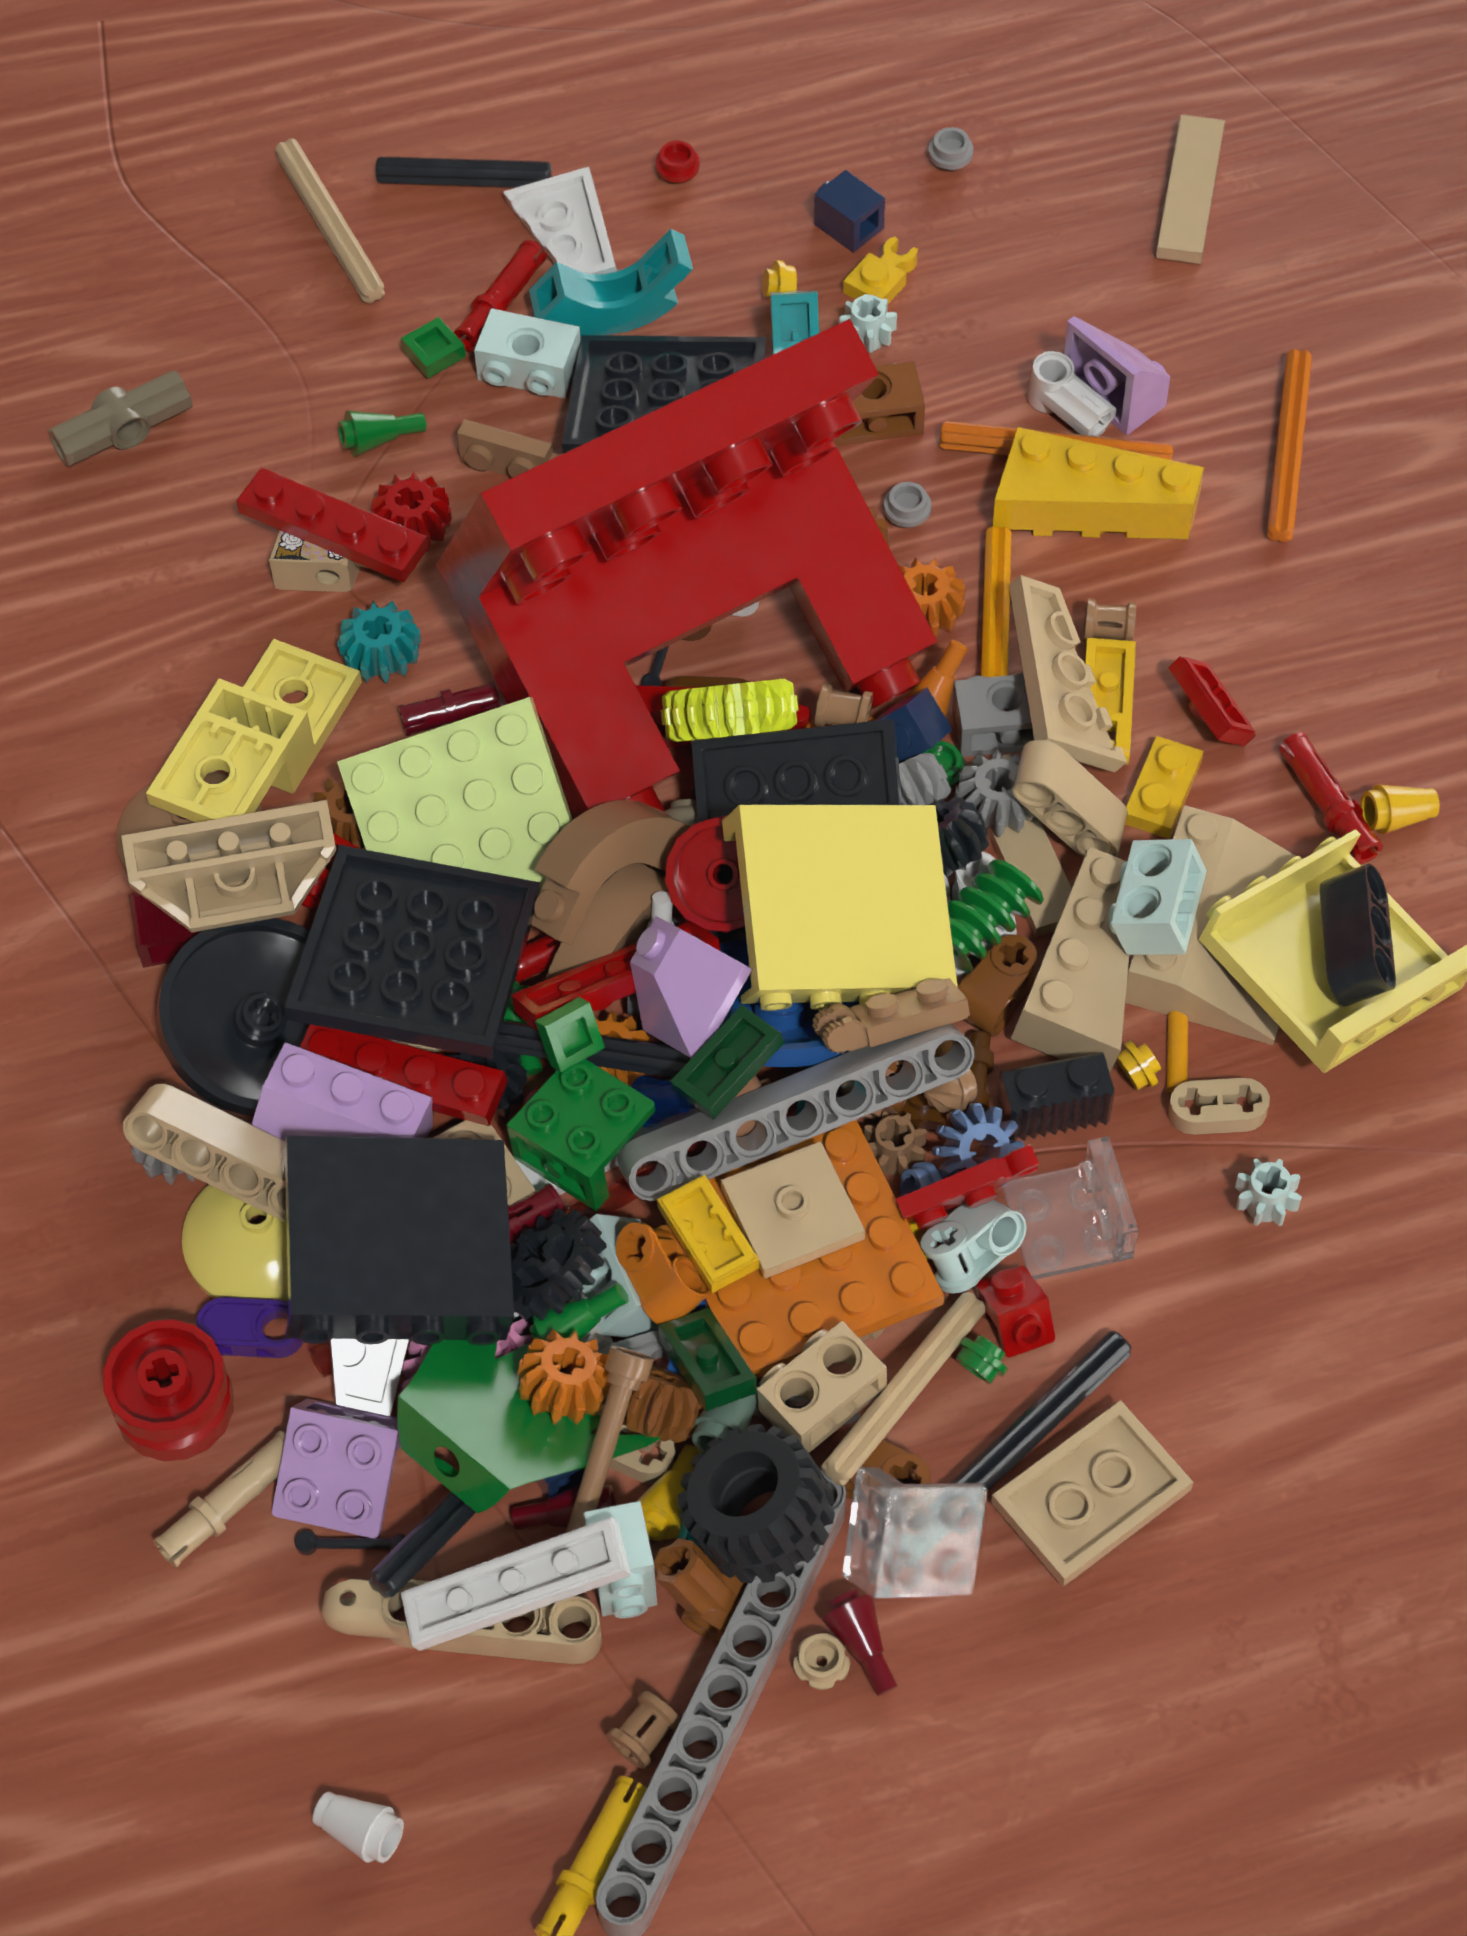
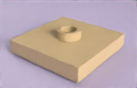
(793, 1209)

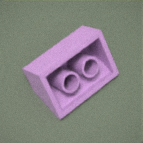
(326, 1098)

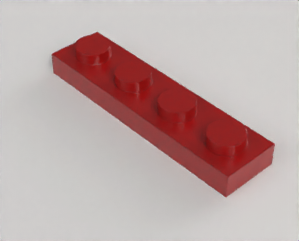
(332, 524)
(596, 982)
(455, 1085)

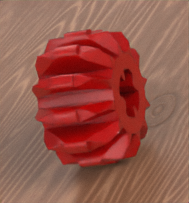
(415, 506)

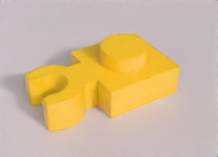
(883, 275)

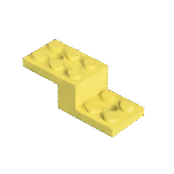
(255, 735)

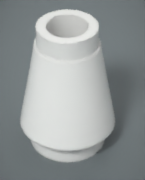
(360, 1826)

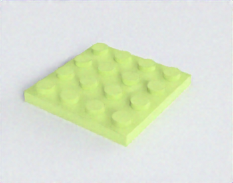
(463, 794)

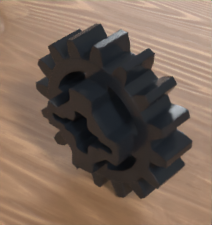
(554, 1263)

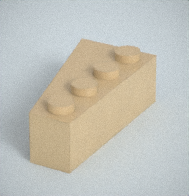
(1082, 980)

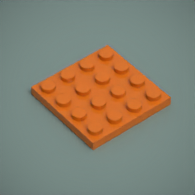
(860, 1284)

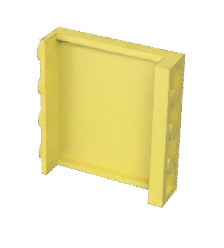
(840, 901)
(1276, 952)

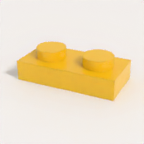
(1163, 787)

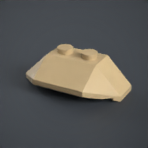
(232, 865)

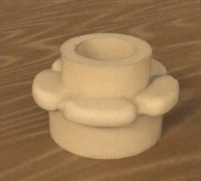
(818, 1647)

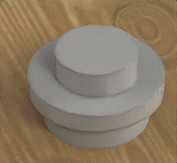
(951, 149)
(907, 505)

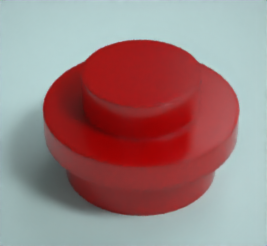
(677, 162)

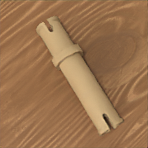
(211, 1513)

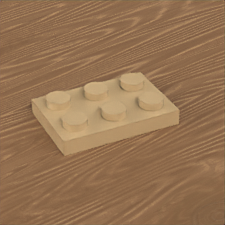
(1091, 1493)

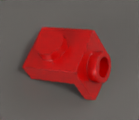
(1018, 1310)

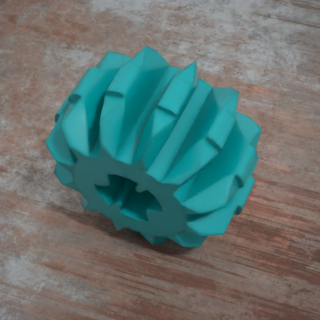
(379, 641)

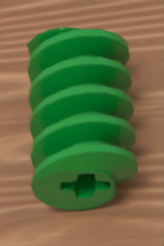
(989, 906)

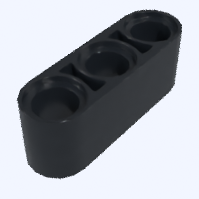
(1357, 935)

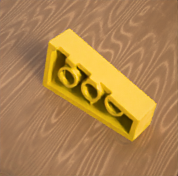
(1094, 490)

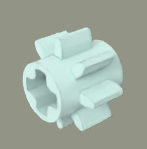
(871, 320)
(1272, 1178)

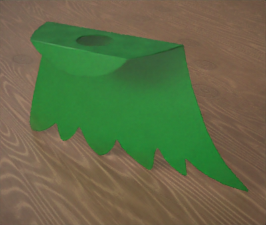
(475, 1409)

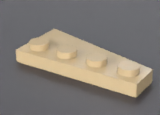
(1058, 678)

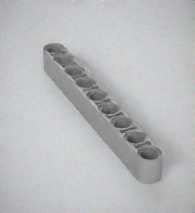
(712, 1724)

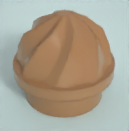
(953, 1094)

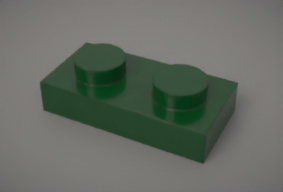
(727, 1062)
(707, 1359)

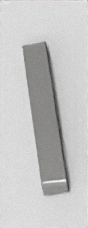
(770, 1104)

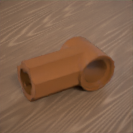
(698, 1588)

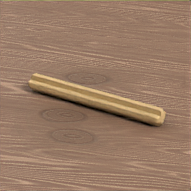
(330, 221)
(903, 1389)

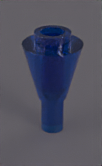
(667, 1101)

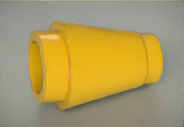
(1395, 807)

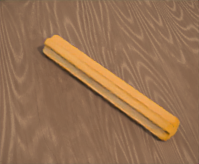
(996, 602)

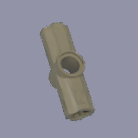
(120, 418)

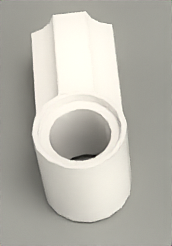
(1059, 391)

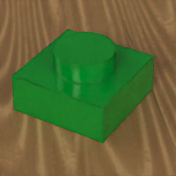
(433, 347)
(570, 1034)

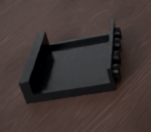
(397, 1240)

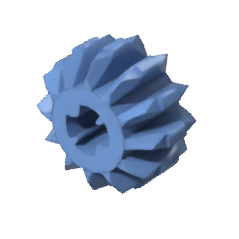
(976, 1126)

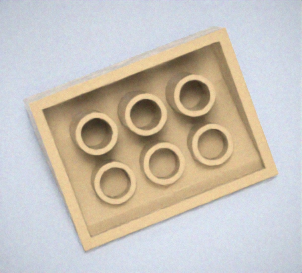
(1197, 980)

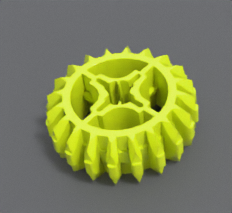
(729, 710)

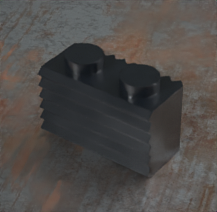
(1056, 1095)

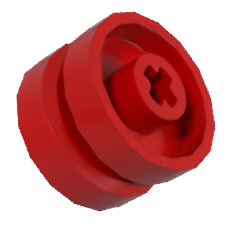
(696, 881)
(168, 1390)

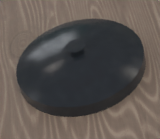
(225, 1009)

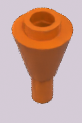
(941, 677)

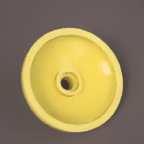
(231, 1254)

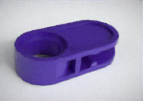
(239, 1327)

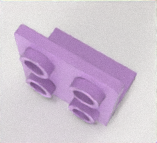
(336, 1467)

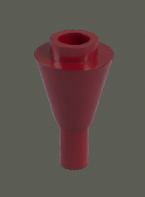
(556, 1509)
(856, 1626)

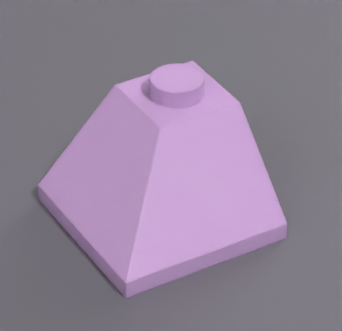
(1117, 373)
(683, 986)

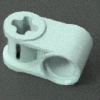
(973, 1241)

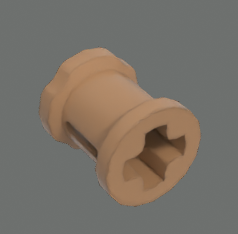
(1109, 621)
(842, 707)
(651, 1710)

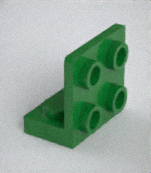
(577, 1129)

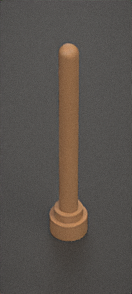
(626, 1372)

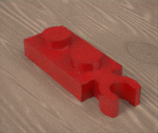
(974, 1186)

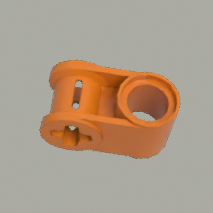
(660, 1271)

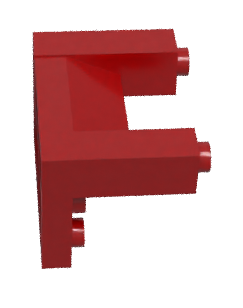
(670, 533)

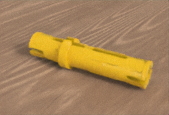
(581, 1882)

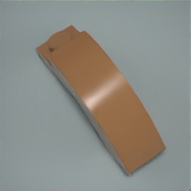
(592, 851)
(614, 918)

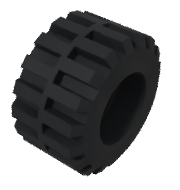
(777, 1533)

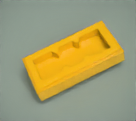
(708, 1233)

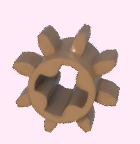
(898, 1132)

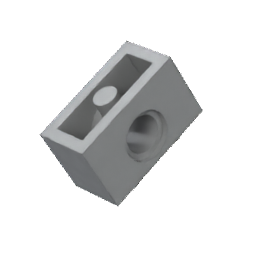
(979, 718)

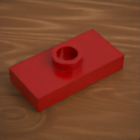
(1212, 701)

